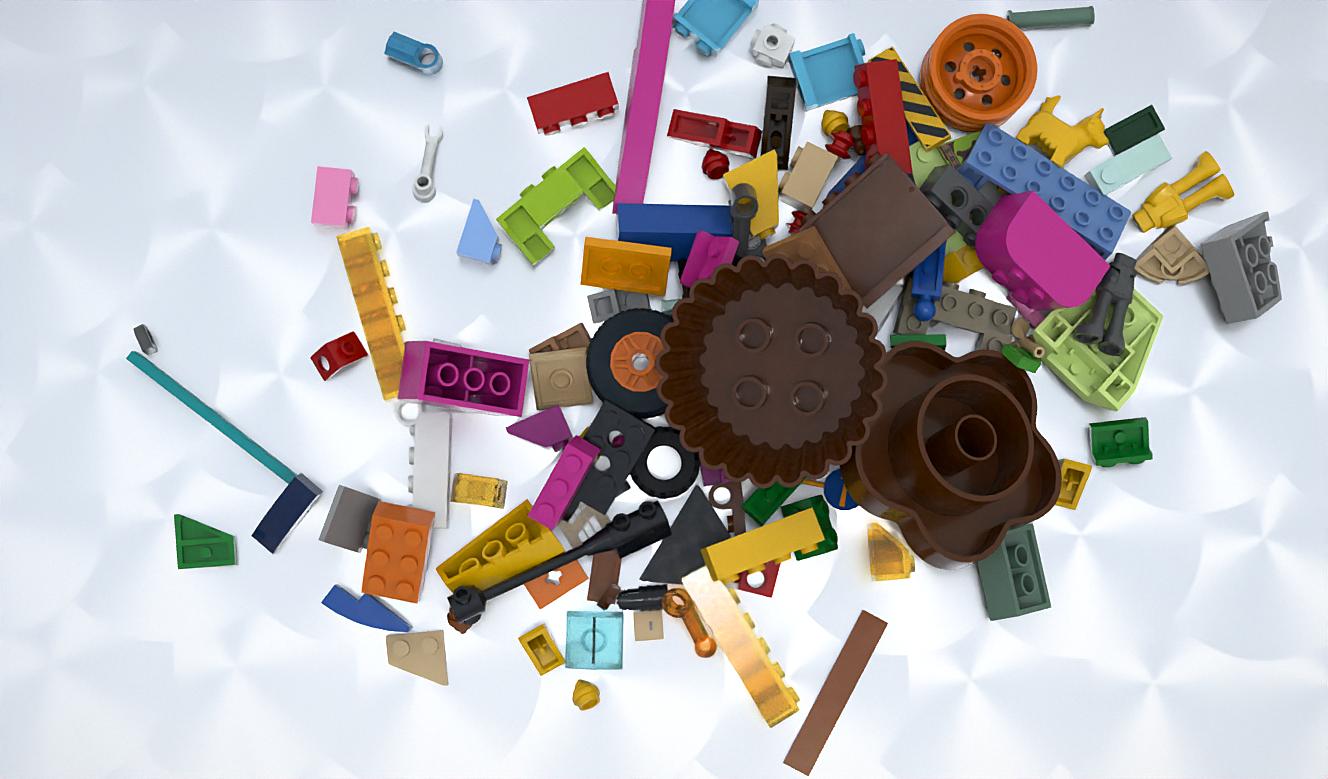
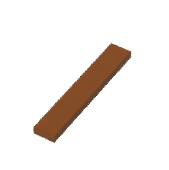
(835, 693)

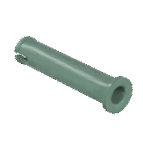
(1052, 17)

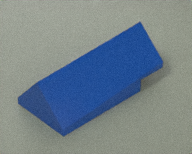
(671, 225)

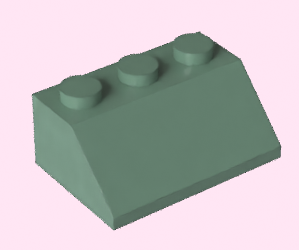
(1014, 576)

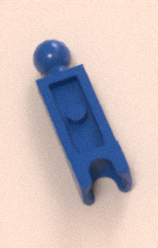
(928, 284)

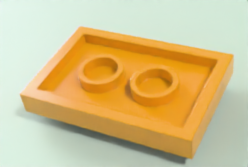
(625, 266)

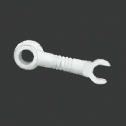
(427, 193)

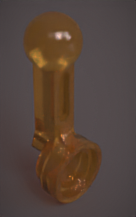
(703, 644)

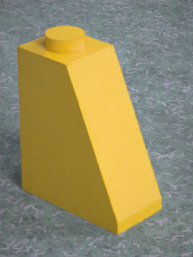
(763, 177)

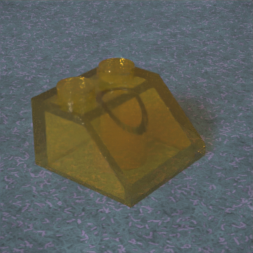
(887, 555)

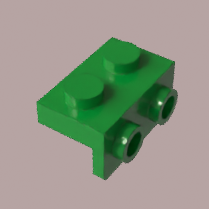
(1120, 442)
(822, 514)

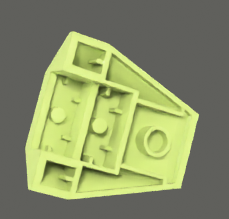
(1087, 370)

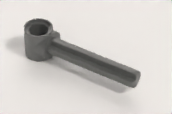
(742, 215)

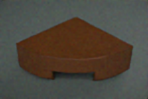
(609, 596)

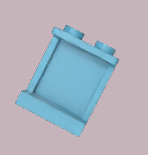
(712, 21)
(827, 71)

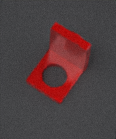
(339, 354)

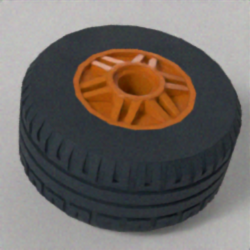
(613, 355)

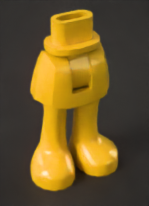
(1164, 205)

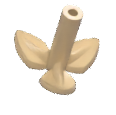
(1019, 330)

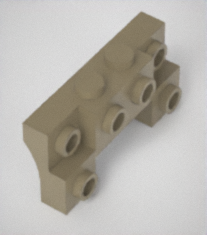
(961, 310)

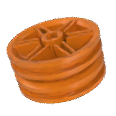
(986, 34)

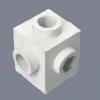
(771, 55)

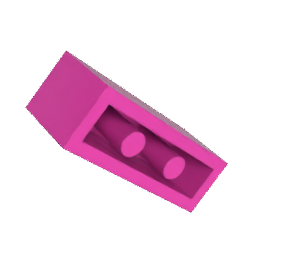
(564, 482)

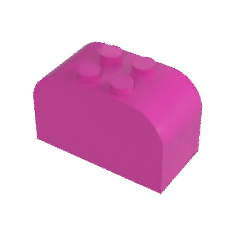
(1037, 254)
(463, 379)

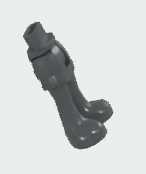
(1116, 289)

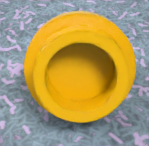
(833, 122)
(585, 695)

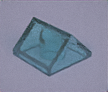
(594, 640)

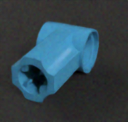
(411, 52)

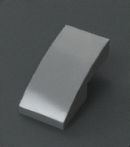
(611, 302)

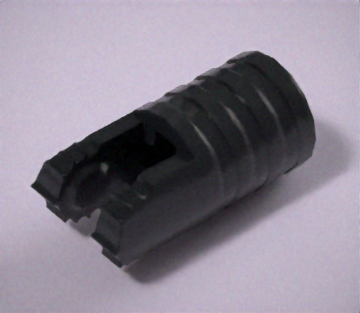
(642, 598)

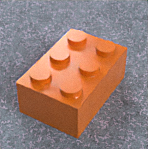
(397, 552)

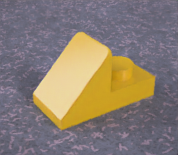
(961, 265)

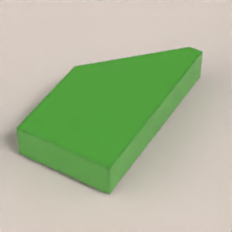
(1021, 358)

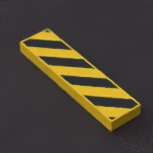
(917, 109)

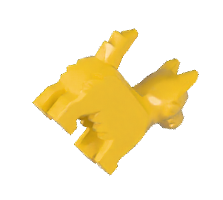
(1059, 138)

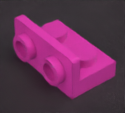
(706, 255)

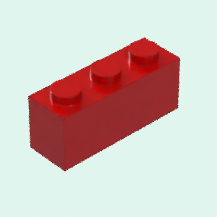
(573, 104)

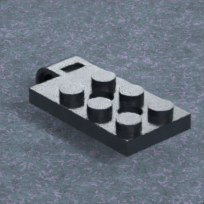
(600, 486)

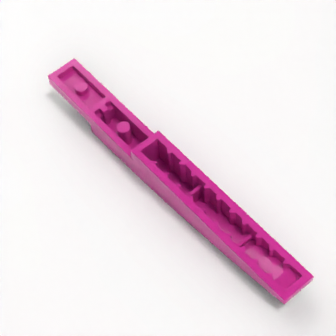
(643, 101)

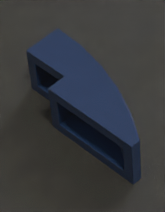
(286, 512)

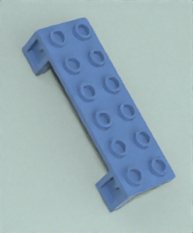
(1021, 169)

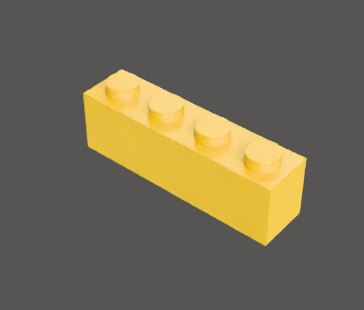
(762, 545)

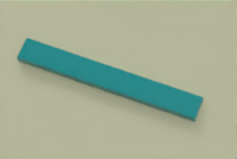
(211, 416)

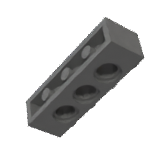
(966, 200)

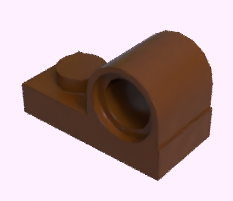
(736, 521)

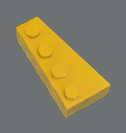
(501, 551)

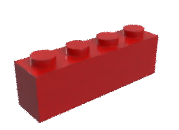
(882, 111)

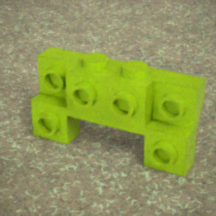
(551, 198)

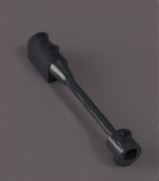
(623, 534)

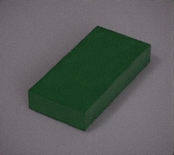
(1133, 130)

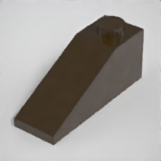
(778, 118)

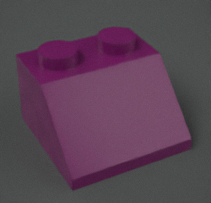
(544, 430)

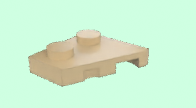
(419, 654)

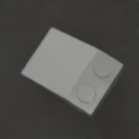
(349, 519)

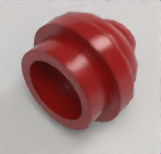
(715, 164)

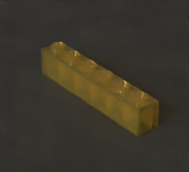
(375, 306)
(741, 646)

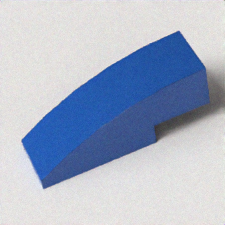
(365, 611)

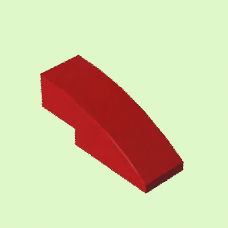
(715, 133)

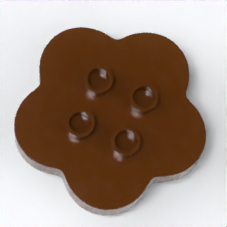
(954, 454)

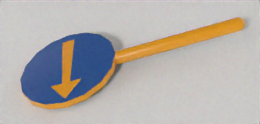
(835, 491)

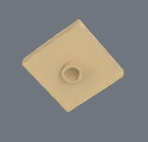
(560, 378)

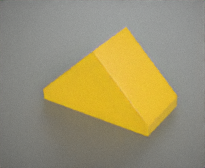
(1073, 482)
(542, 649)

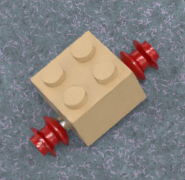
(809, 174)

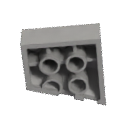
(1243, 269)

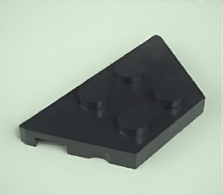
(691, 531)

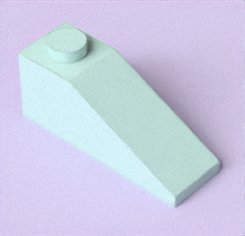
(1128, 165)

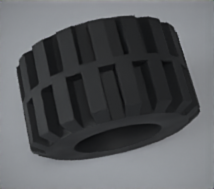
(671, 487)

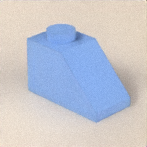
(479, 238)

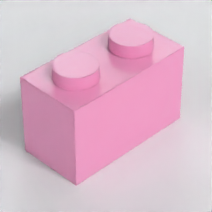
(334, 198)

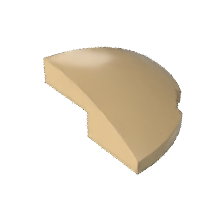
(1172, 258)

